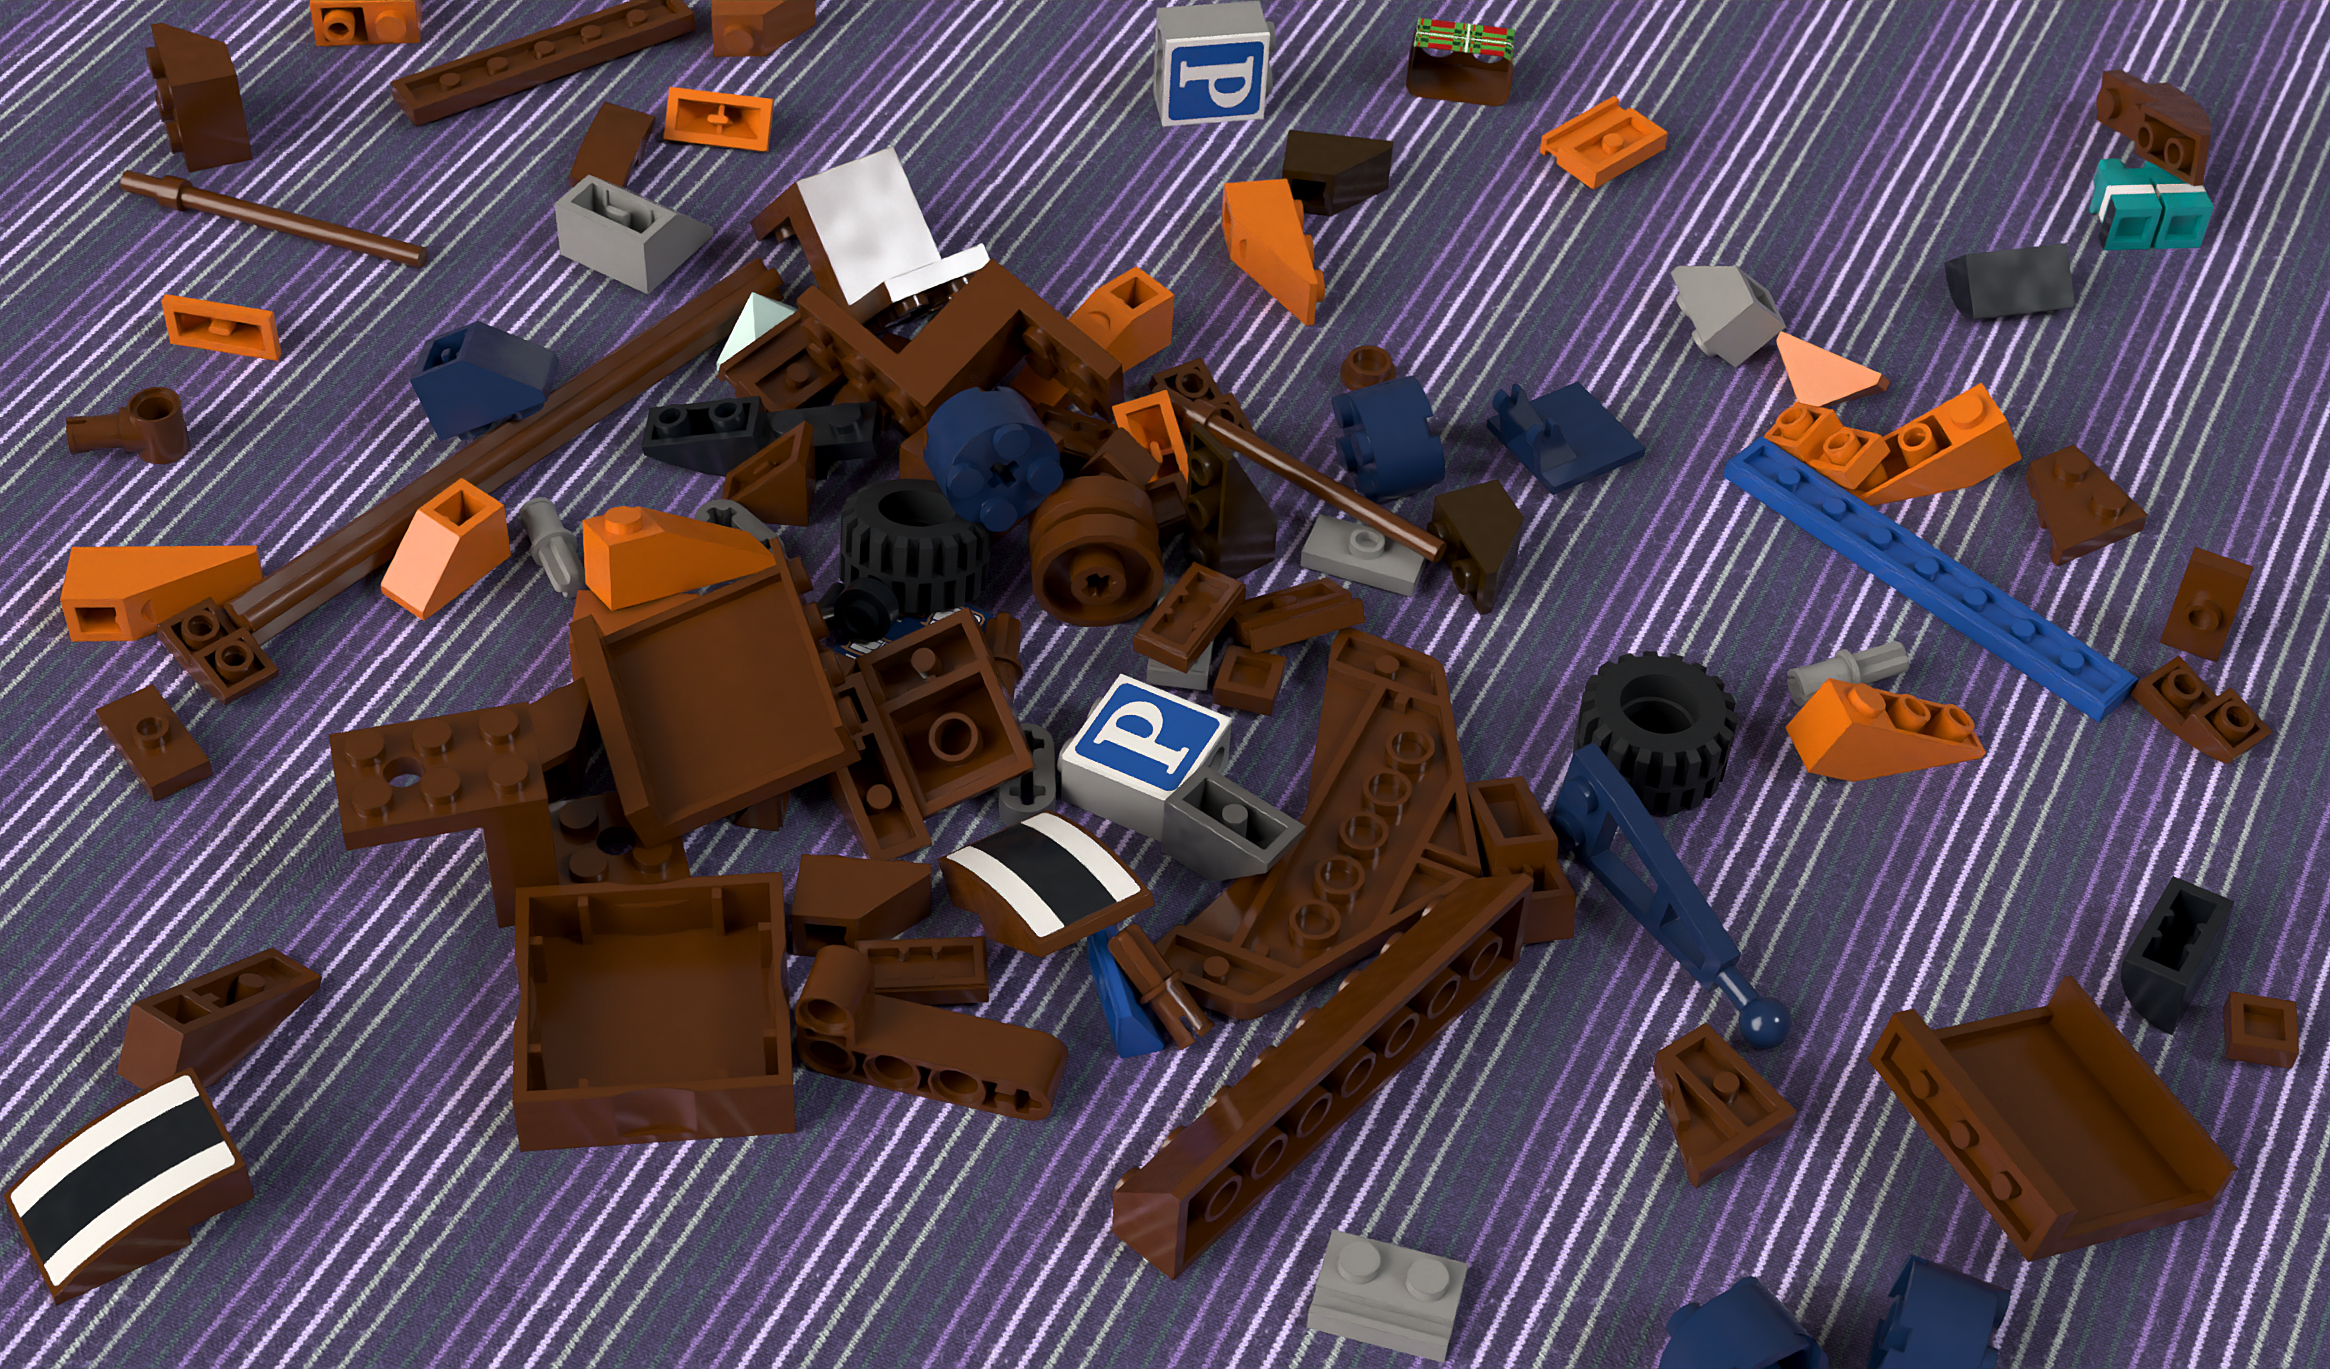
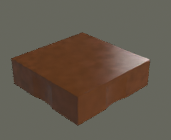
(652, 1012)

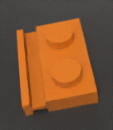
(1603, 142)

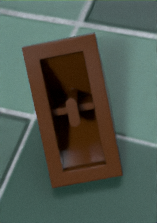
(778, 480)

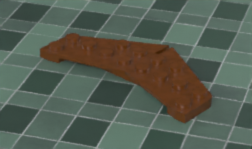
(1378, 845)

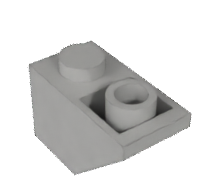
(1728, 310)

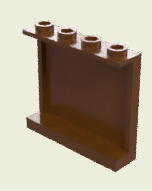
(718, 701)
(2054, 1123)

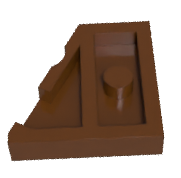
(1716, 1103)

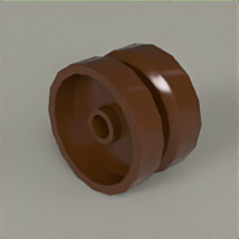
(1095, 552)

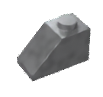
(1224, 828)

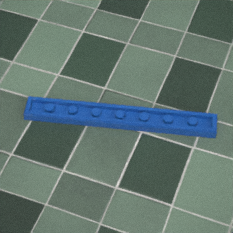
(1932, 579)

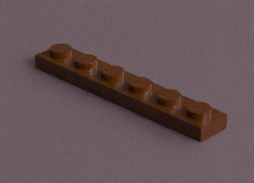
(539, 58)

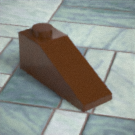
(874, 790)
(213, 1018)

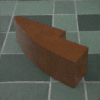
(1519, 839)

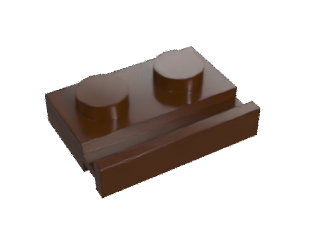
(780, 369)
(1294, 615)

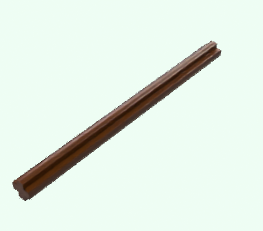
(501, 453)

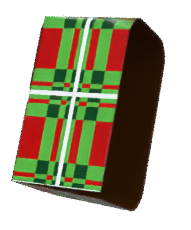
(1473, 81)

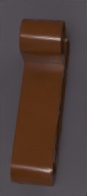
(919, 1047)

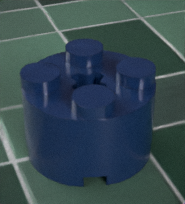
(1388, 439)
(991, 456)
(1938, 1320)
(1740, 1331)

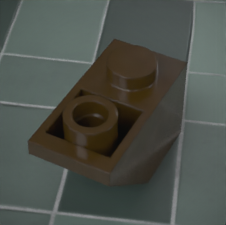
(1335, 170)
(1481, 539)

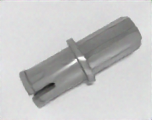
(553, 546)
(1855, 668)

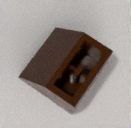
(200, 97)

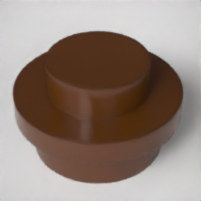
(1366, 367)

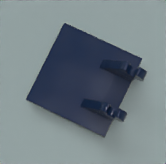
(1562, 435)

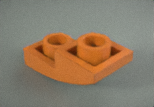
(1827, 446)

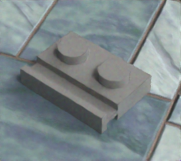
(1387, 1295)

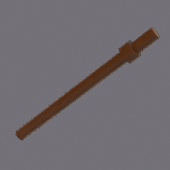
(179, 194)
(1304, 476)

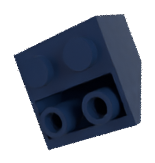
(479, 378)

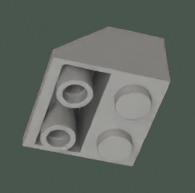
(625, 233)

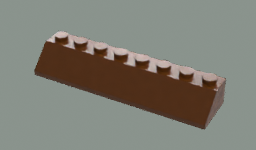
(1321, 1073)

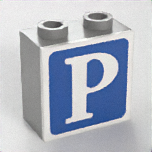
(1212, 63)
(1138, 753)

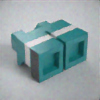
(2148, 208)

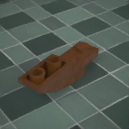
(2160, 119)

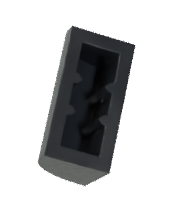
(2011, 281)
(2174, 952)

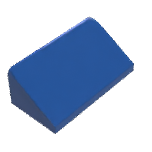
(1131, 1025)

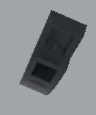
(728, 431)

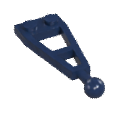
(1678, 916)

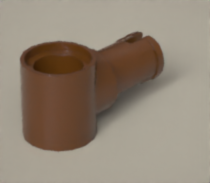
(148, 425)

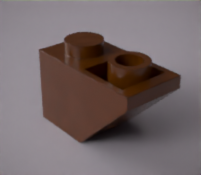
(564, 737)
(856, 900)

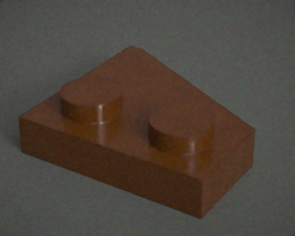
(2080, 504)

